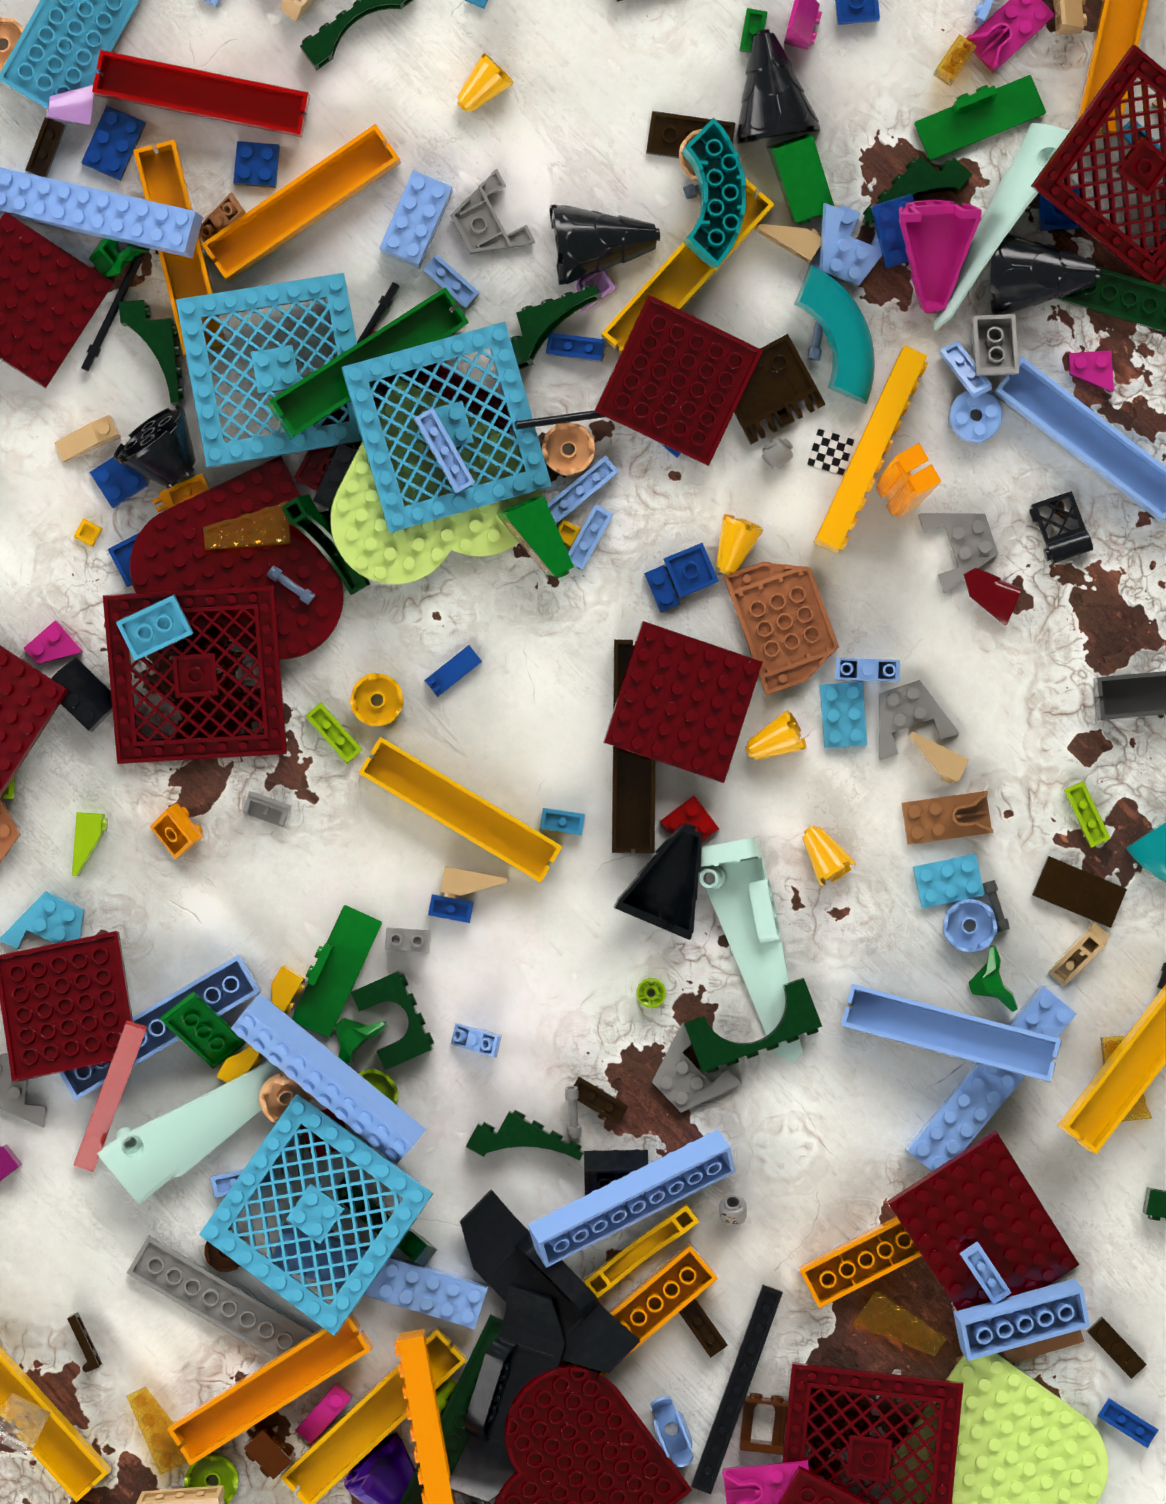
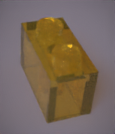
(955, 60)

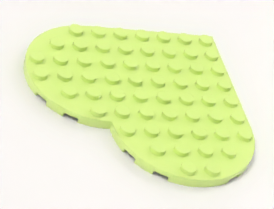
(417, 551)
(1013, 1442)

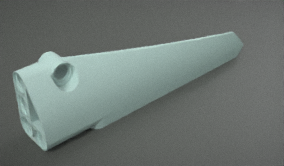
(1005, 208)
(750, 923)
(183, 1136)

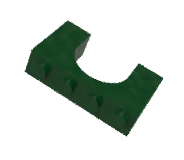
(393, 989)

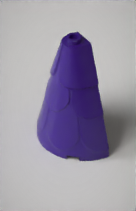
(382, 1473)

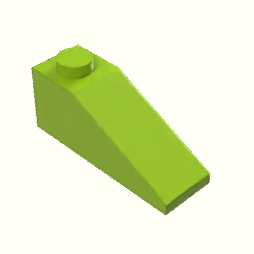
(88, 833)

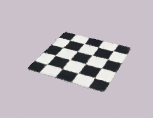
(830, 452)

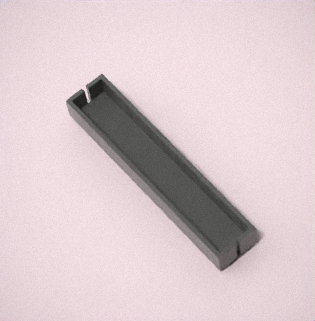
(1130, 695)

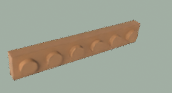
(1041, 1347)

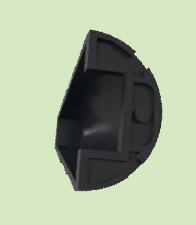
(772, 94)
(596, 241)
(1034, 273)
(668, 884)

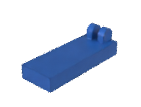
(576, 347)
(453, 671)
(1128, 1422)

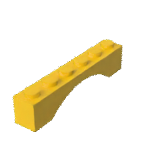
(284, 988)
(641, 1249)

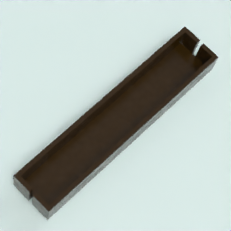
(631, 781)

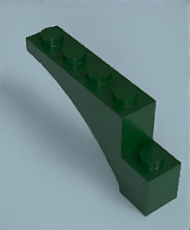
(923, 179)
(543, 319)
(160, 338)
(317, 527)
(519, 1133)
(413, 1244)

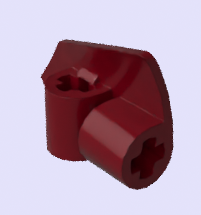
(992, 593)

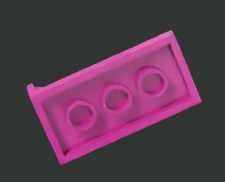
(1009, 30)
(759, 1482)

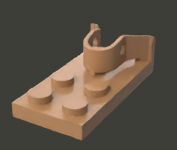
(946, 817)

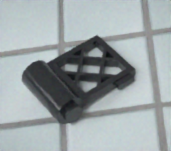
(1066, 544)

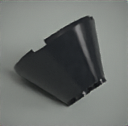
(160, 448)

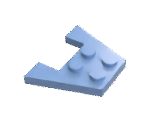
(842, 254)

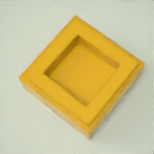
(88, 532)
(568, 532)

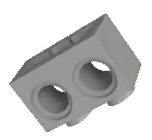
(407, 939)

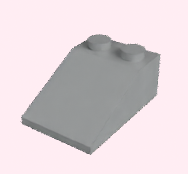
(995, 345)

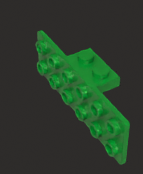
(979, 116)
(336, 971)

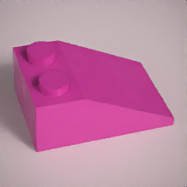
(802, 22)

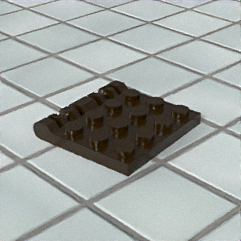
(775, 384)

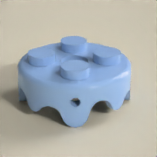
(971, 430)
(984, 928)

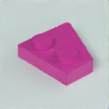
(1093, 368)
(52, 644)

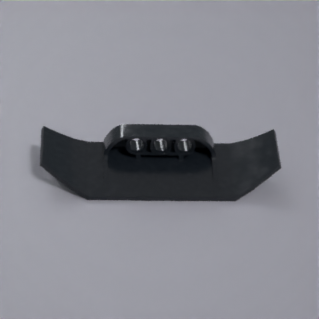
(505, 1255)
(526, 1347)

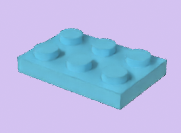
(154, 627)
(843, 715)
(948, 880)

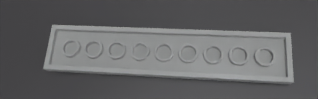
(215, 1299)

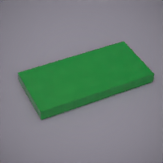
(202, 1030)

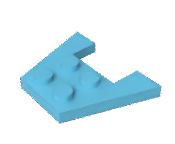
(48, 918)

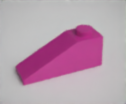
(324, 1412)

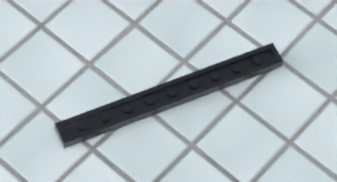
(736, 1389)

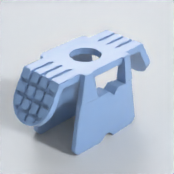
(679, 1444)

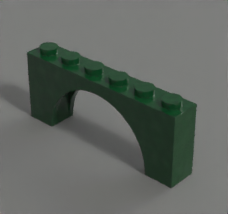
(798, 1018)

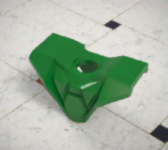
(111, 262)
(989, 982)
(353, 1035)

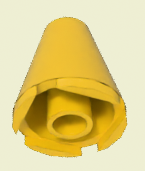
(483, 84)
(735, 542)
(777, 738)
(826, 855)

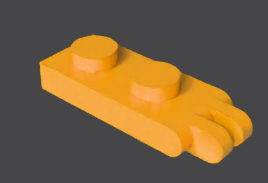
(181, 492)

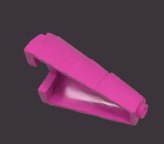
(936, 245)

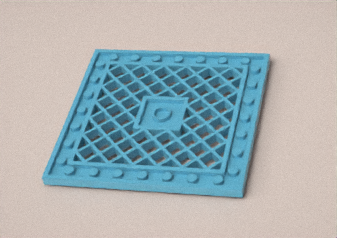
(273, 368)
(454, 421)
(316, 1214)

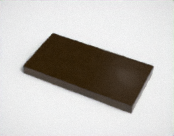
(670, 130)
(1079, 892)

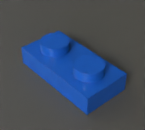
(662, 588)
(450, 908)

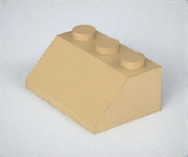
(1069, 16)

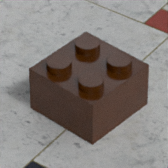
(269, 1452)

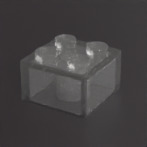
(21, 1423)

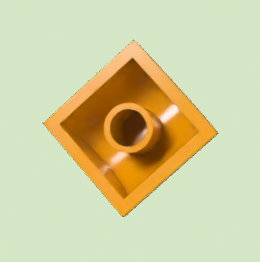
(176, 830)

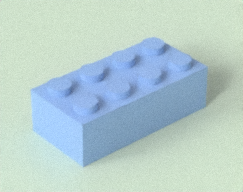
(416, 219)

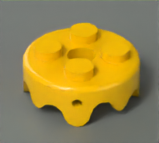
(366, 689)

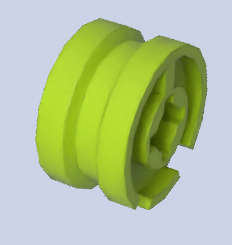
(654, 1001)

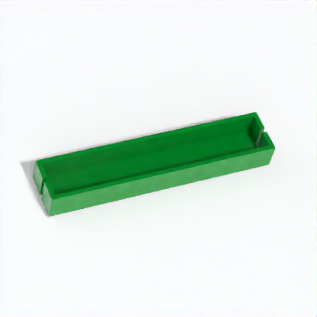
(326, 388)

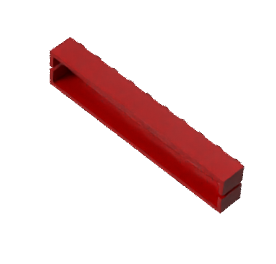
(201, 93)

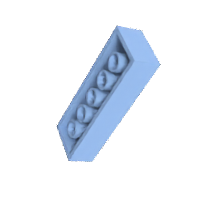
(1021, 1319)

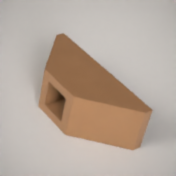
(222, 216)

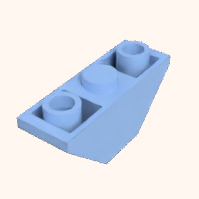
(867, 670)
(476, 1040)

